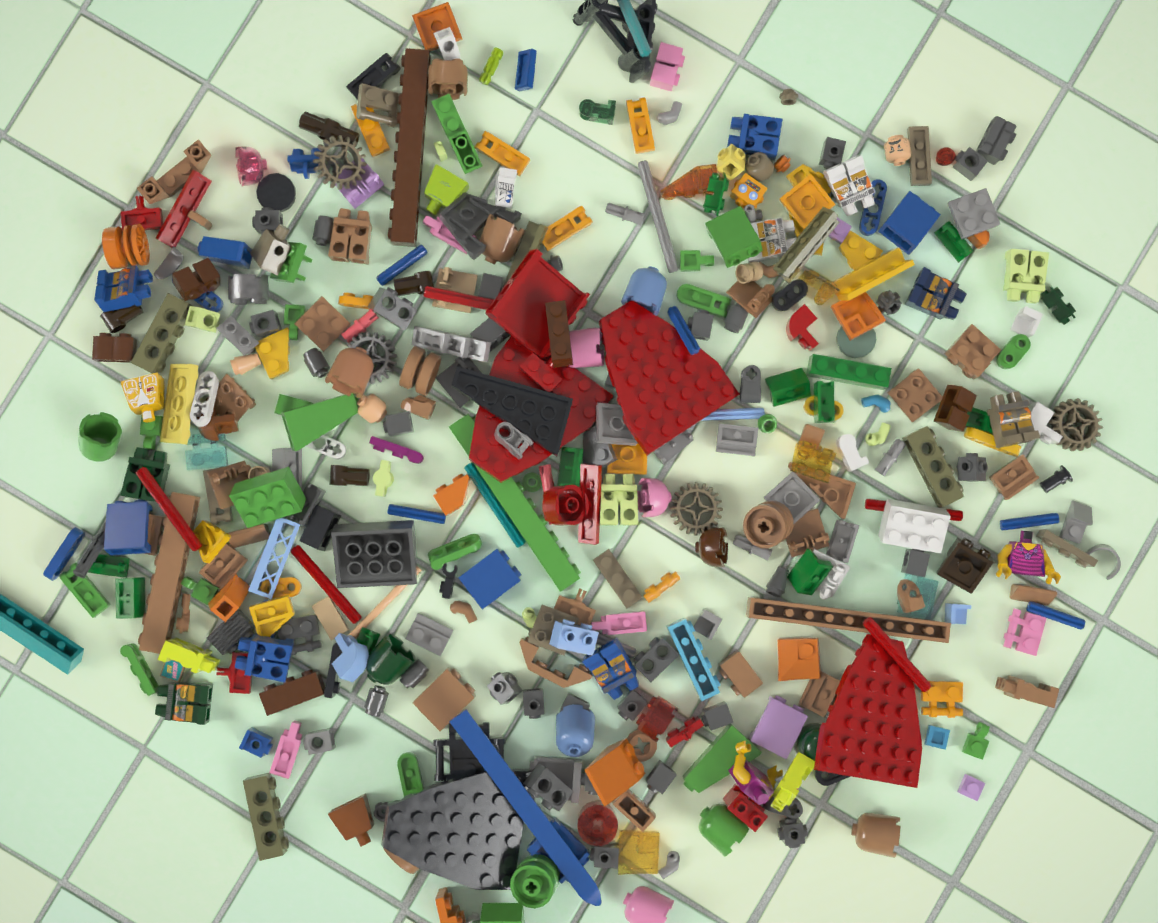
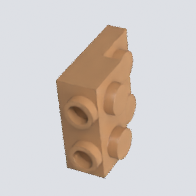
(972, 352)

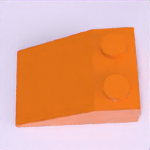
(614, 771)

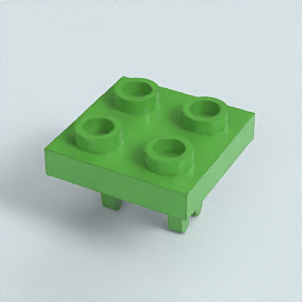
(292, 263)

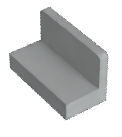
(287, 458)

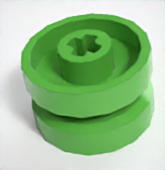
(535, 881)

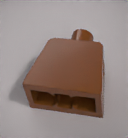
(354, 819)

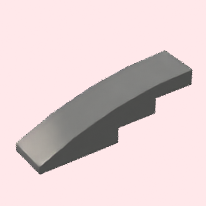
(451, 343)

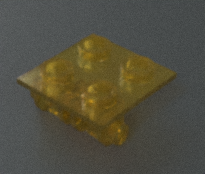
(826, 289)
(812, 462)

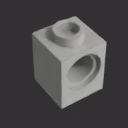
(327, 737)

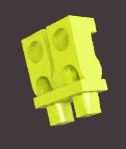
(188, 655)
(791, 781)

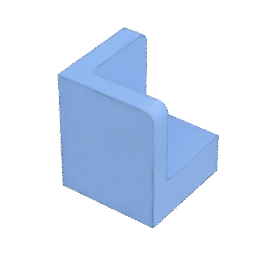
(956, 613)

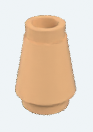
(245, 363)

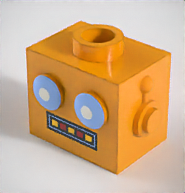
(748, 191)

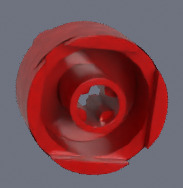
(565, 505)

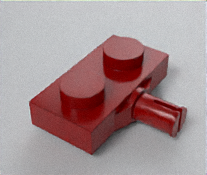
(148, 217)
(541, 372)
(238, 681)
(684, 733)

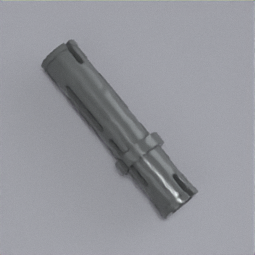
(91, 554)

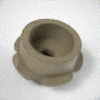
(788, 97)

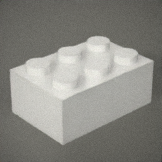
(914, 525)

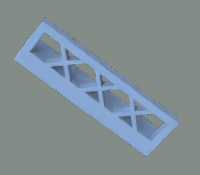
(266, 557)

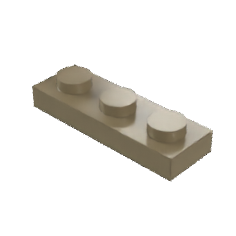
(920, 156)
(1066, 549)
(617, 578)

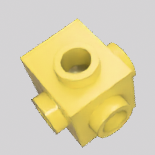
(731, 161)

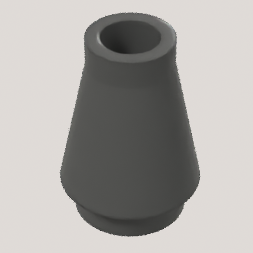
(777, 583)

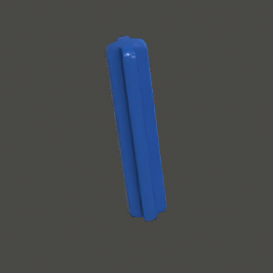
(401, 265)
(683, 330)
(418, 514)
(1029, 521)
(1056, 615)

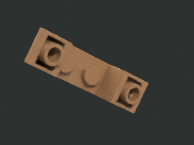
(175, 178)
(577, 675)

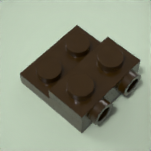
(965, 564)

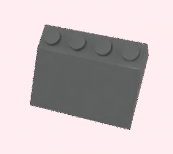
(374, 554)

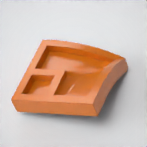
(857, 315)
(798, 659)

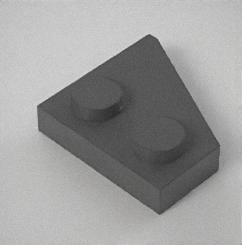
(596, 452)

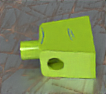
(443, 189)

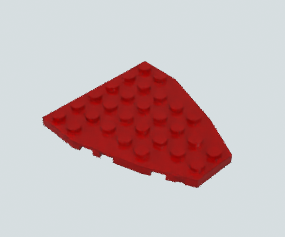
(657, 378)
(493, 456)
(873, 721)

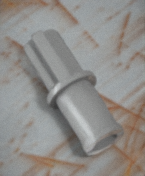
(625, 213)
(890, 457)
(745, 544)

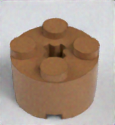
(448, 78)

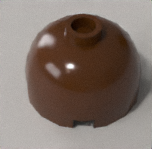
(712, 547)

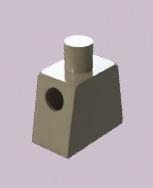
(272, 249)

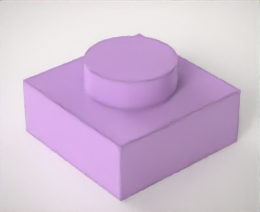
(840, 231)
(971, 787)

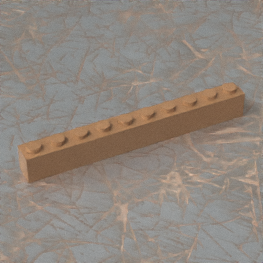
(846, 619)

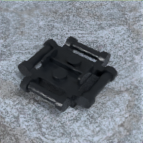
(461, 757)

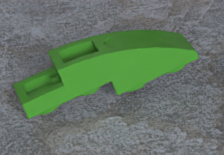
(456, 134)

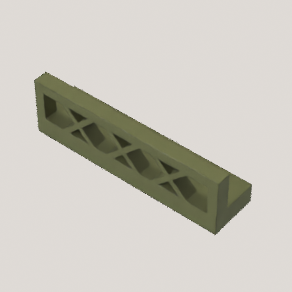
(531, 240)
(806, 244)

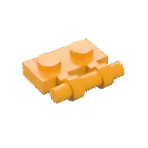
(653, 591)
(943, 692)

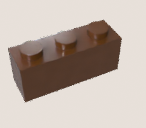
(559, 333)
(292, 692)

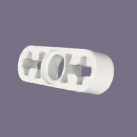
(207, 407)
(330, 453)

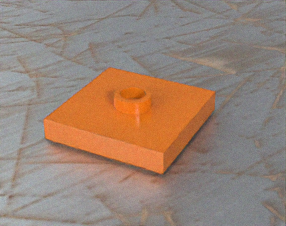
(434, 20)

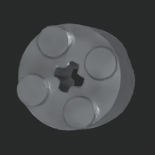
(248, 288)

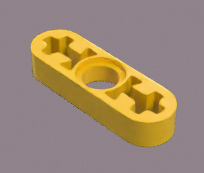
(988, 440)

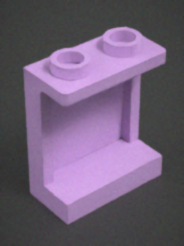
(779, 726)

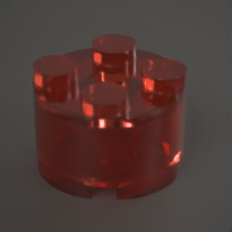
(657, 717)
(597, 834)

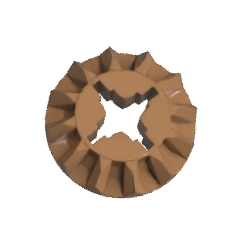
(649, 749)

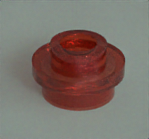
(945, 156)

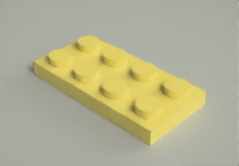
(179, 403)

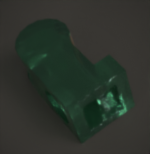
(597, 112)

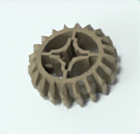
(336, 170)
(1073, 416)
(695, 499)

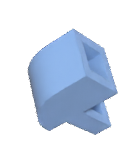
(352, 660)

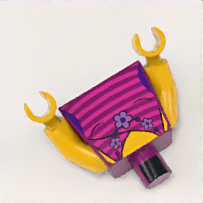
(1026, 559)
(751, 779)

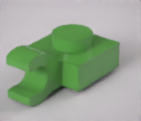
(691, 260)
(291, 315)
(150, 431)
(203, 590)
(976, 744)

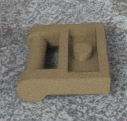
(377, 99)

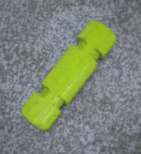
(491, 66)

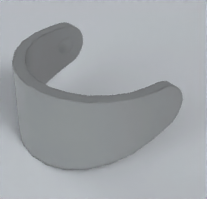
(170, 264)
(1111, 549)

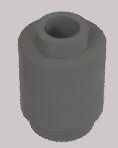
(323, 230)
(735, 318)
(316, 363)
(414, 674)
(376, 701)

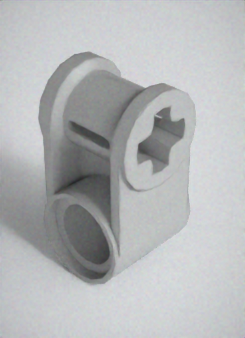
(513, 440)

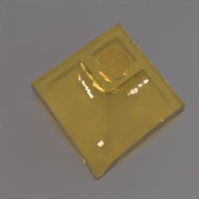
(638, 852)

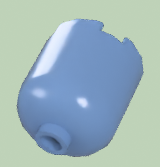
(646, 288)
(575, 730)

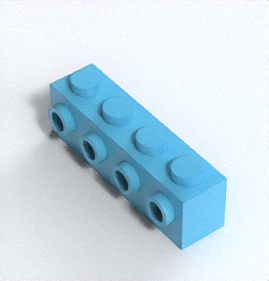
(692, 658)

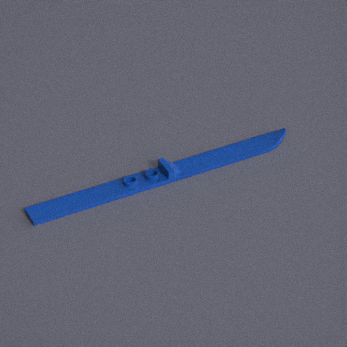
(526, 807)

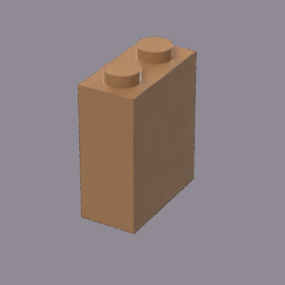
(445, 698)

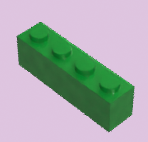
(848, 372)

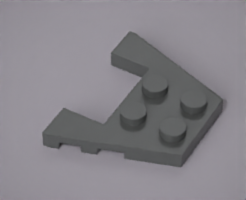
(468, 216)

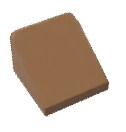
(812, 435)

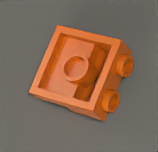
(446, 911)

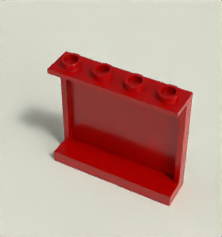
(522, 301)

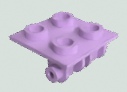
(364, 189)

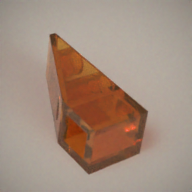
(691, 183)

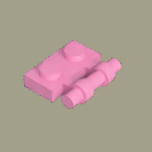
(1030, 632)

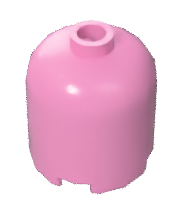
(586, 348)
(646, 906)

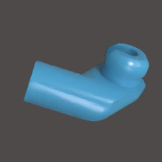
(877, 400)

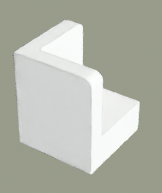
(1026, 321)

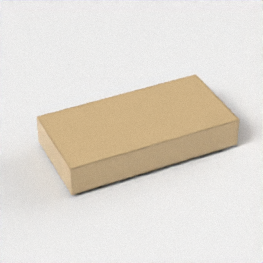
(330, 617)

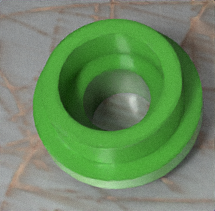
(770, 427)
(527, 477)

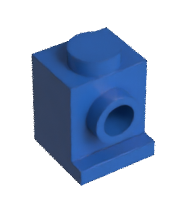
(255, 735)

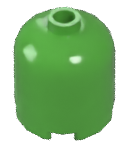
(99, 436)
(721, 828)

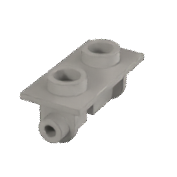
(238, 336)

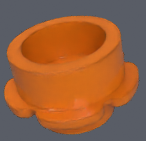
(782, 164)

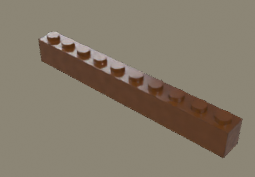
(410, 148)

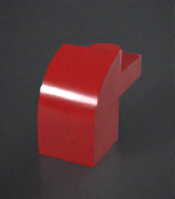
(797, 327)

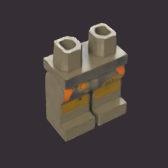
(1011, 421)

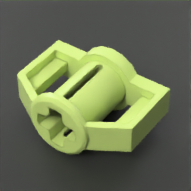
(383, 478)

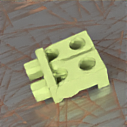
(1025, 274)
(619, 495)

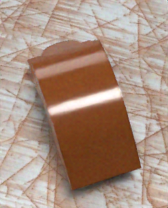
(218, 425)

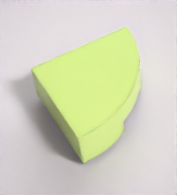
(440, 151)

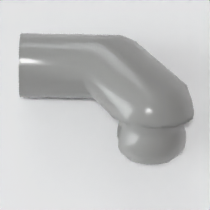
(670, 116)
(753, 215)
(672, 864)

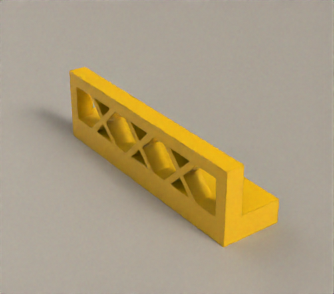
(872, 274)

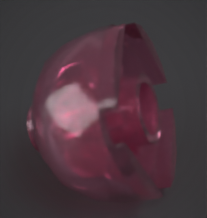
(249, 165)

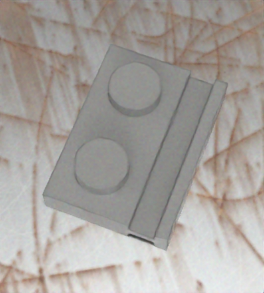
(736, 439)
(429, 634)

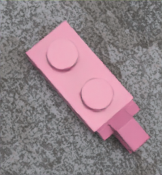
(441, 232)
(621, 623)
(287, 751)

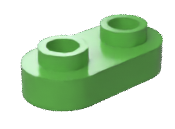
(1014, 351)

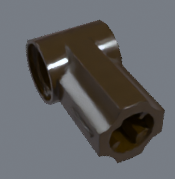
(413, 284)
(117, 319)
(344, 476)

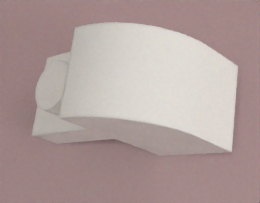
(1040, 417)

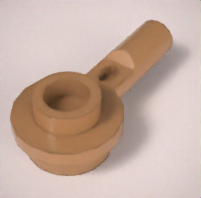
(183, 623)

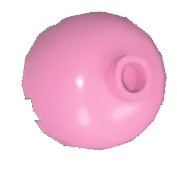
(653, 497)

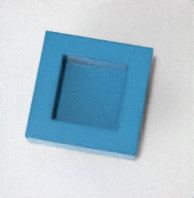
(937, 737)

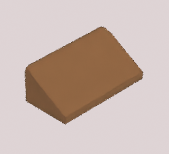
(249, 535)
(1032, 594)

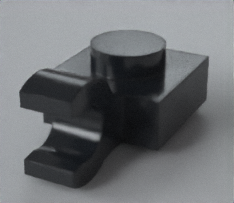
(446, 586)

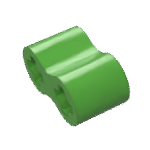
(287, 403)

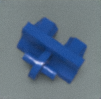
(303, 163)

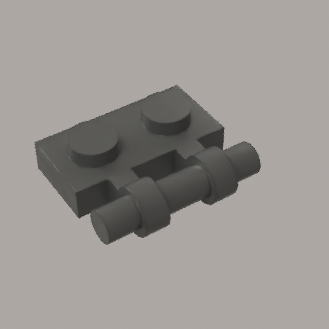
(298, 628)

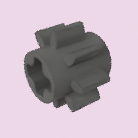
(889, 302)

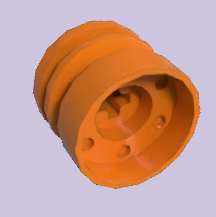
(125, 246)

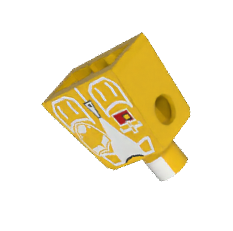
(145, 395)

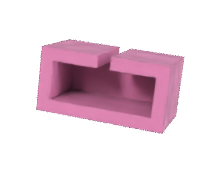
(666, 67)

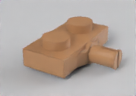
(576, 607)

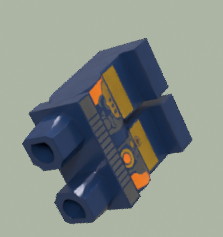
(934, 295)

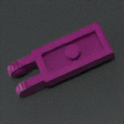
(397, 450)

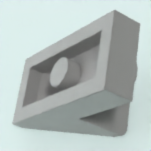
(1076, 521)

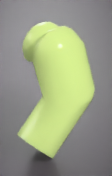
(878, 437)
(529, 616)

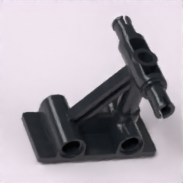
(603, 13)

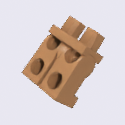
(351, 237)
(1018, 688)

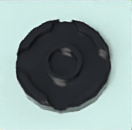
(276, 192)

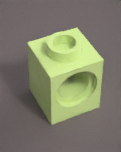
(195, 319)

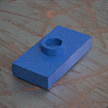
(525, 70)

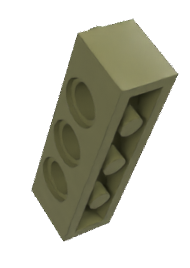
(152, 339)
(923, 461)
(265, 847)

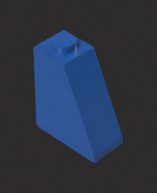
(225, 251)

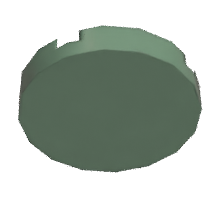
(857, 347)

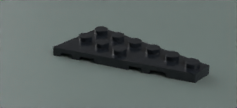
(530, 410)

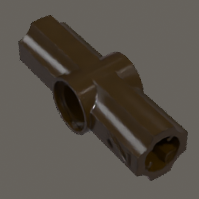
(326, 128)

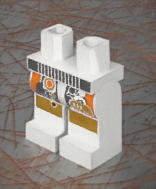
(849, 184)
(773, 238)

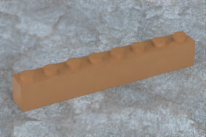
(167, 580)

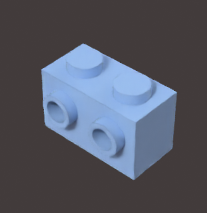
(574, 637)

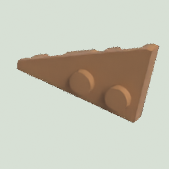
(835, 494)

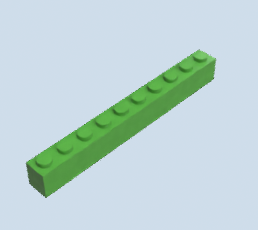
(523, 516)

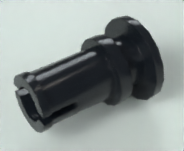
(1055, 480)

